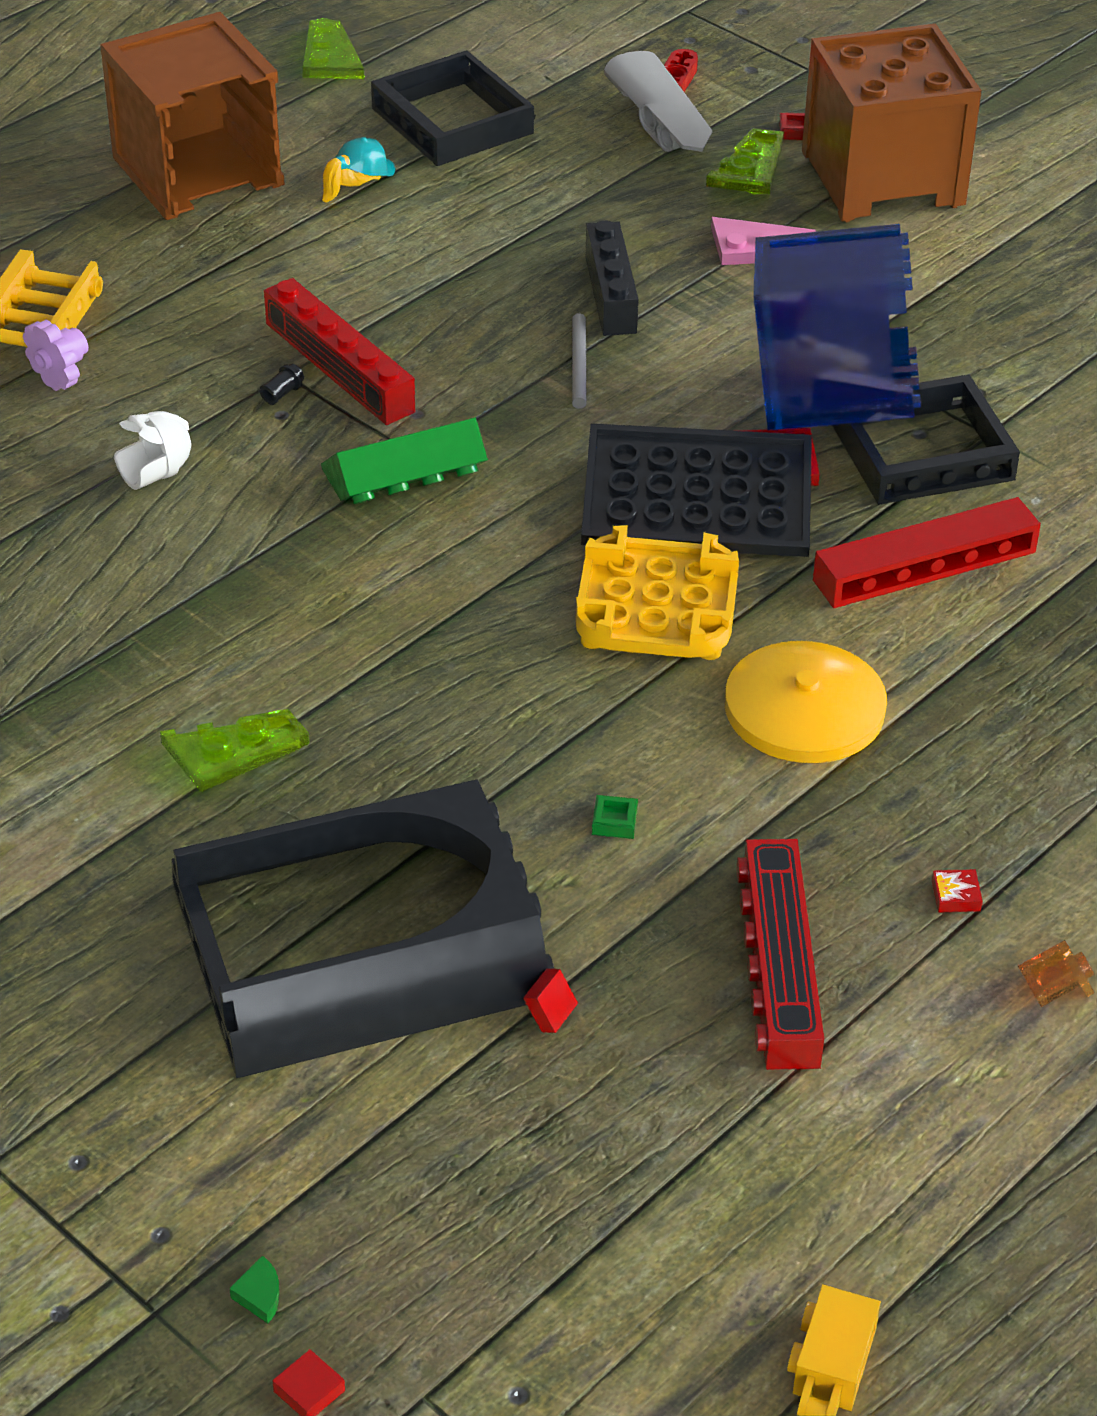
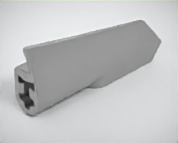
(662, 104)

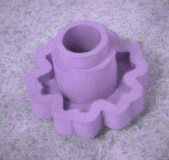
(55, 352)

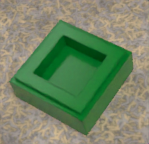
(614, 816)

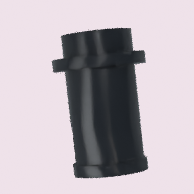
(289, 378)

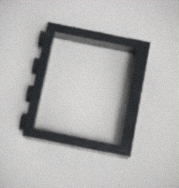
(394, 93)
(942, 472)

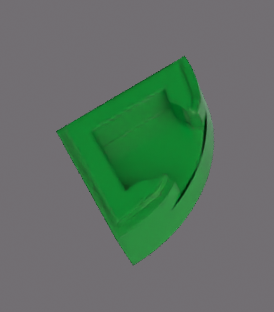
(258, 1290)

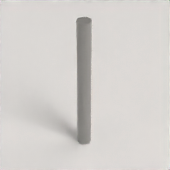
(579, 361)

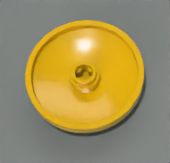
(805, 701)

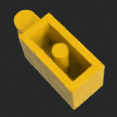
(833, 1351)

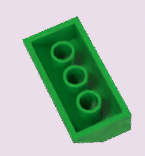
(405, 460)

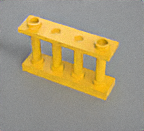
(16, 287)

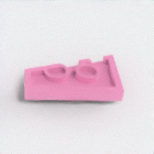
(737, 238)

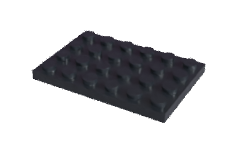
(697, 481)

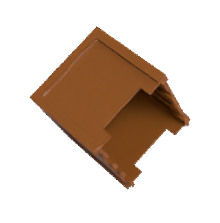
(192, 112)
(890, 118)

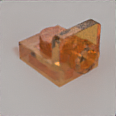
(1057, 973)

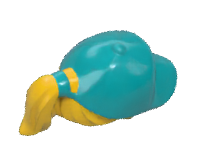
(355, 165)

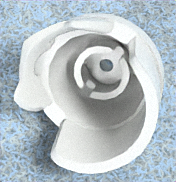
(160, 449)

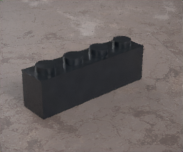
(611, 278)

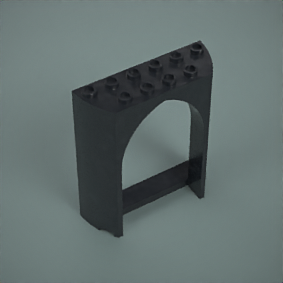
(451, 974)

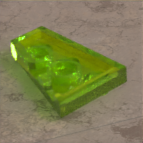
(330, 52)
(751, 165)
(230, 750)

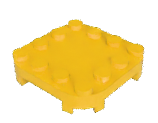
(657, 595)

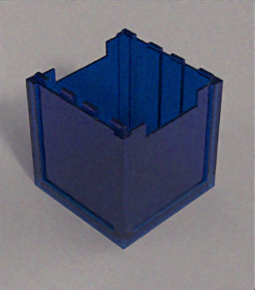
(828, 330)

